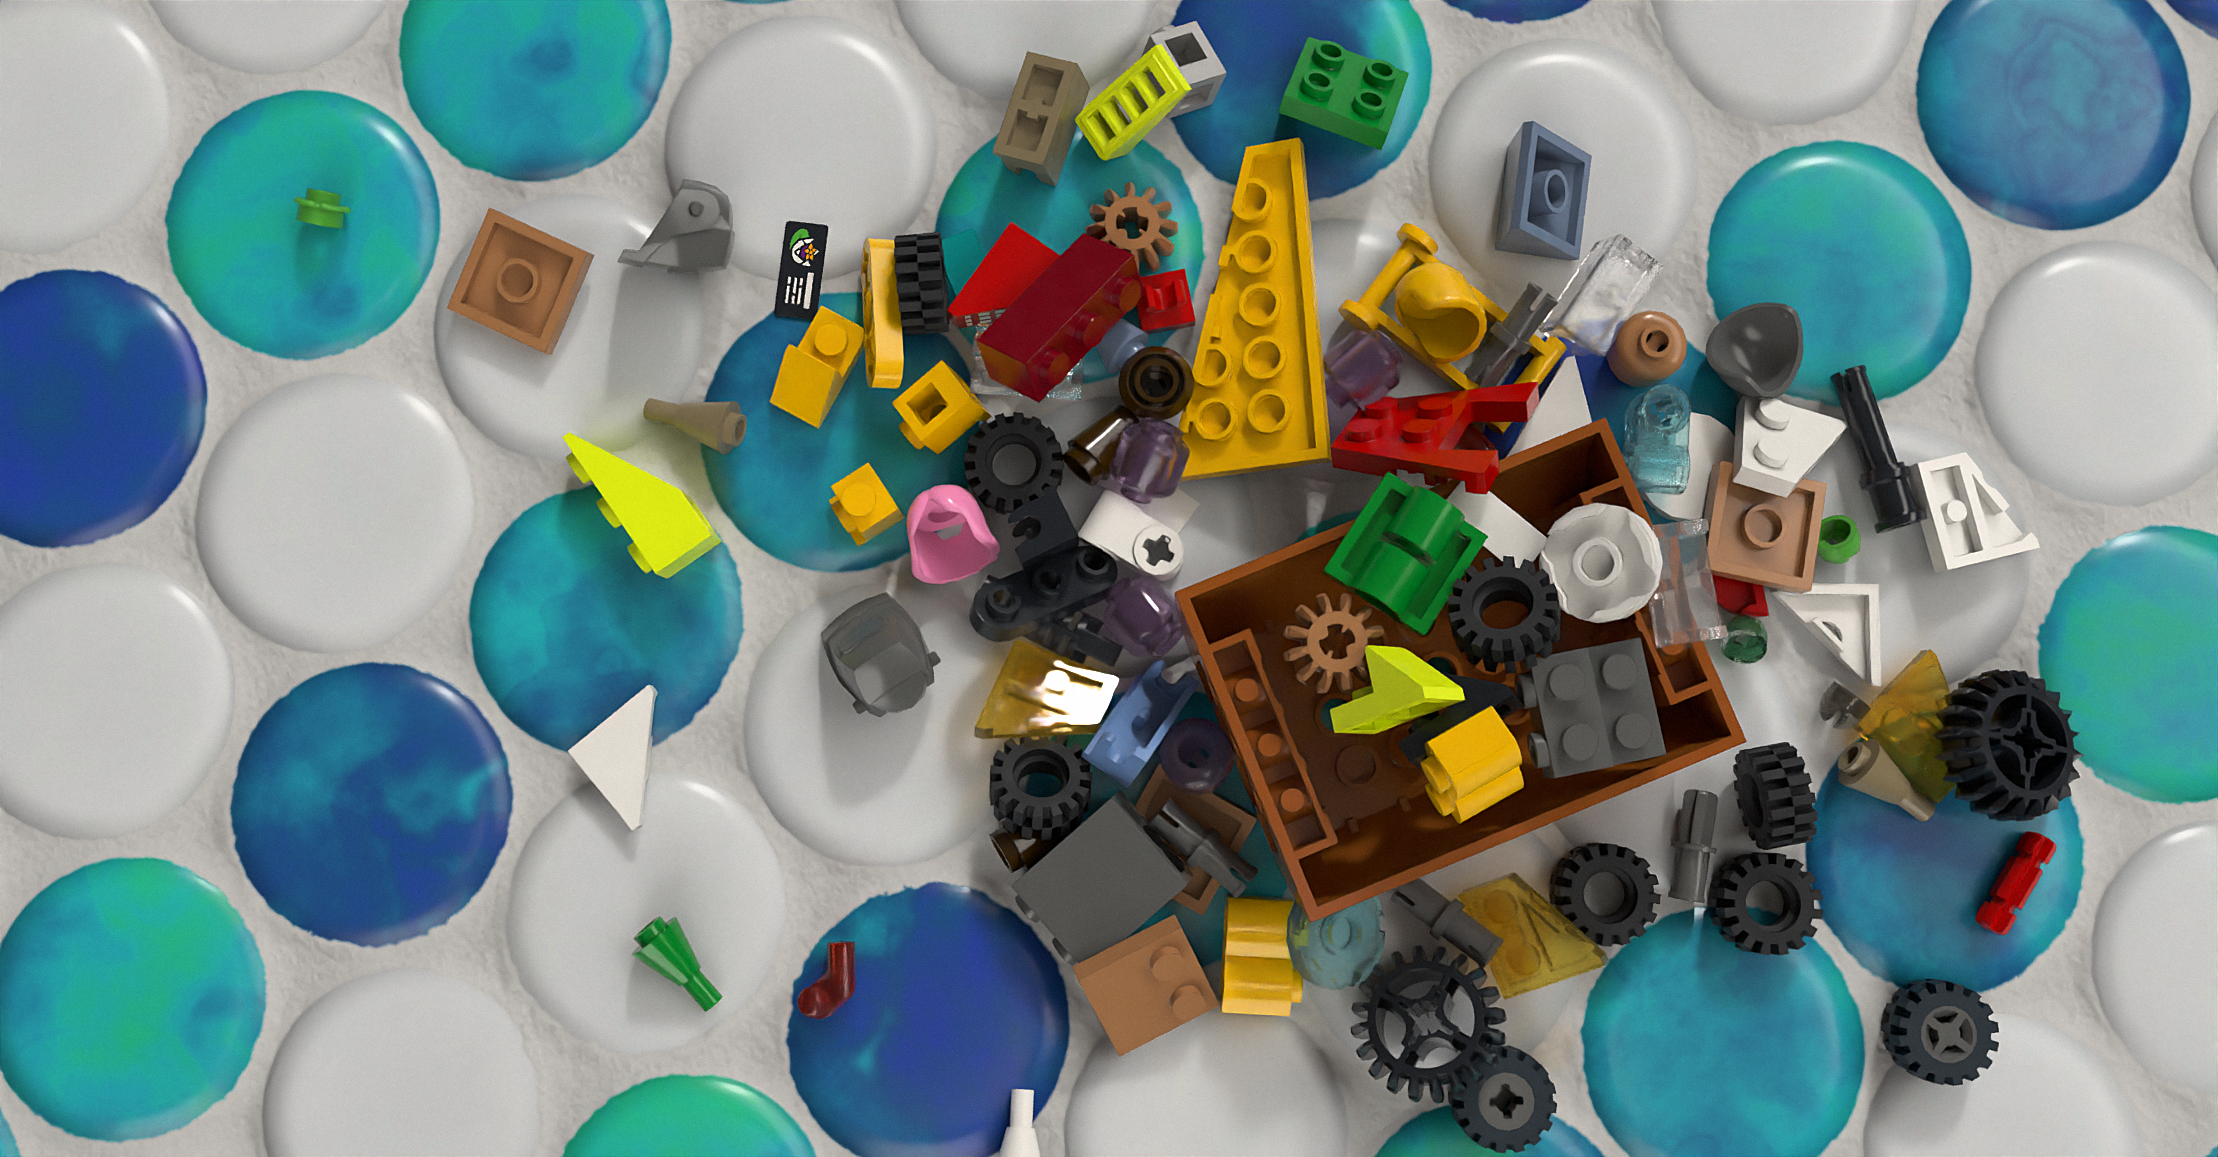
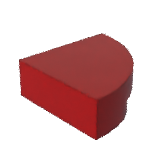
(1740, 597)

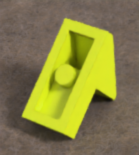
(1400, 692)

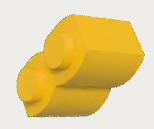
(1472, 766)
(1256, 958)

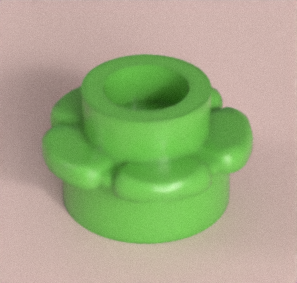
(321, 208)

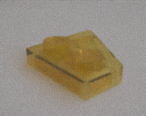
(1044, 696)
(1904, 722)
(1538, 939)

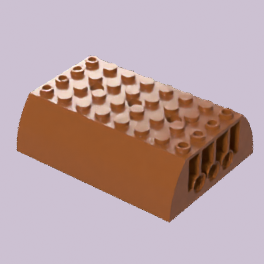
(1350, 807)

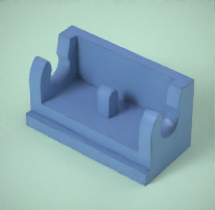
(1138, 723)

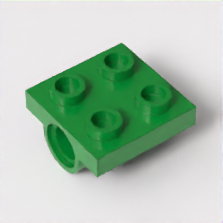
(1344, 92)
(1405, 553)

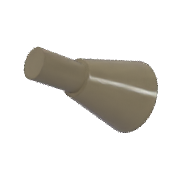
(711, 423)
(1872, 772)

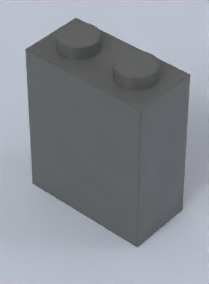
(1101, 881)

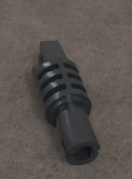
(1074, 637)

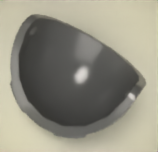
(1757, 349)

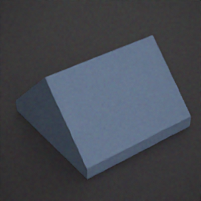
(1543, 195)

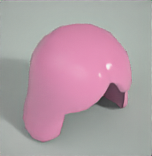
(956, 557)

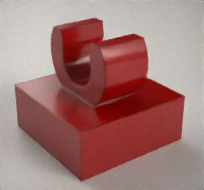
(1165, 303)

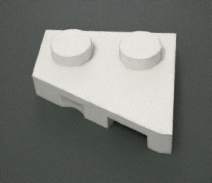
(1779, 443)
(1963, 514)

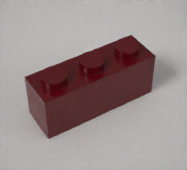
(1060, 317)

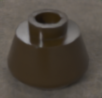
(1146, 370)

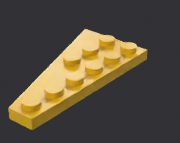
(1260, 346)

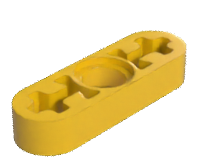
(881, 315)

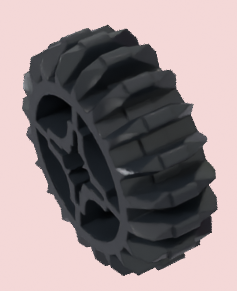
(2007, 745)
(1418, 1046)

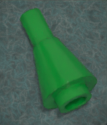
(670, 954)

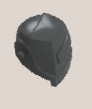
(691, 235)
(880, 656)

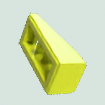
(1105, 123)

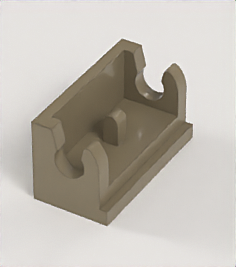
(1042, 117)

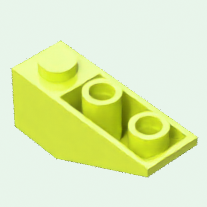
(657, 516)

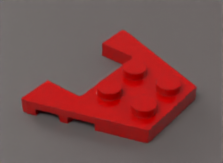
(1423, 430)

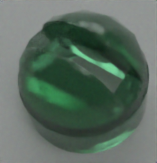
(1754, 642)

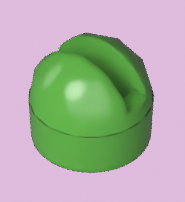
(1845, 533)

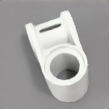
(1125, 534)

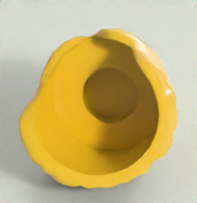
(1441, 311)

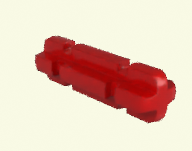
(2016, 883)

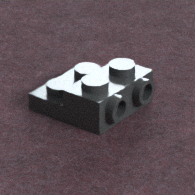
(1590, 709)

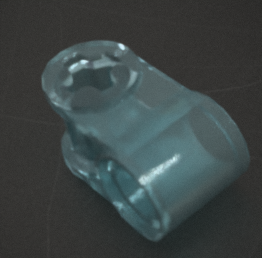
(1655, 449)

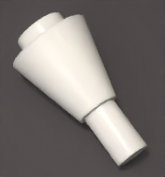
(1020, 1137)

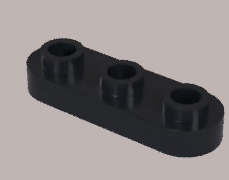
(1077, 580)

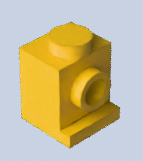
(938, 409)
(864, 505)

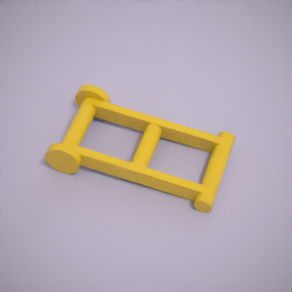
(1420, 249)

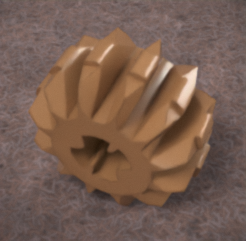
(1149, 220)
(1316, 630)

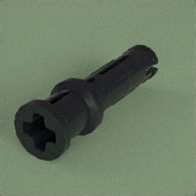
(1883, 475)

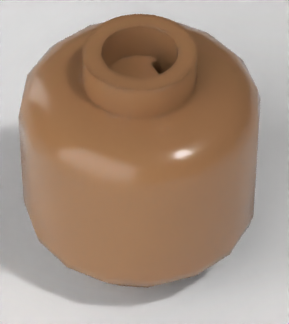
(1647, 349)

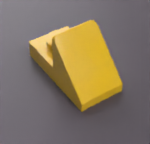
(818, 367)

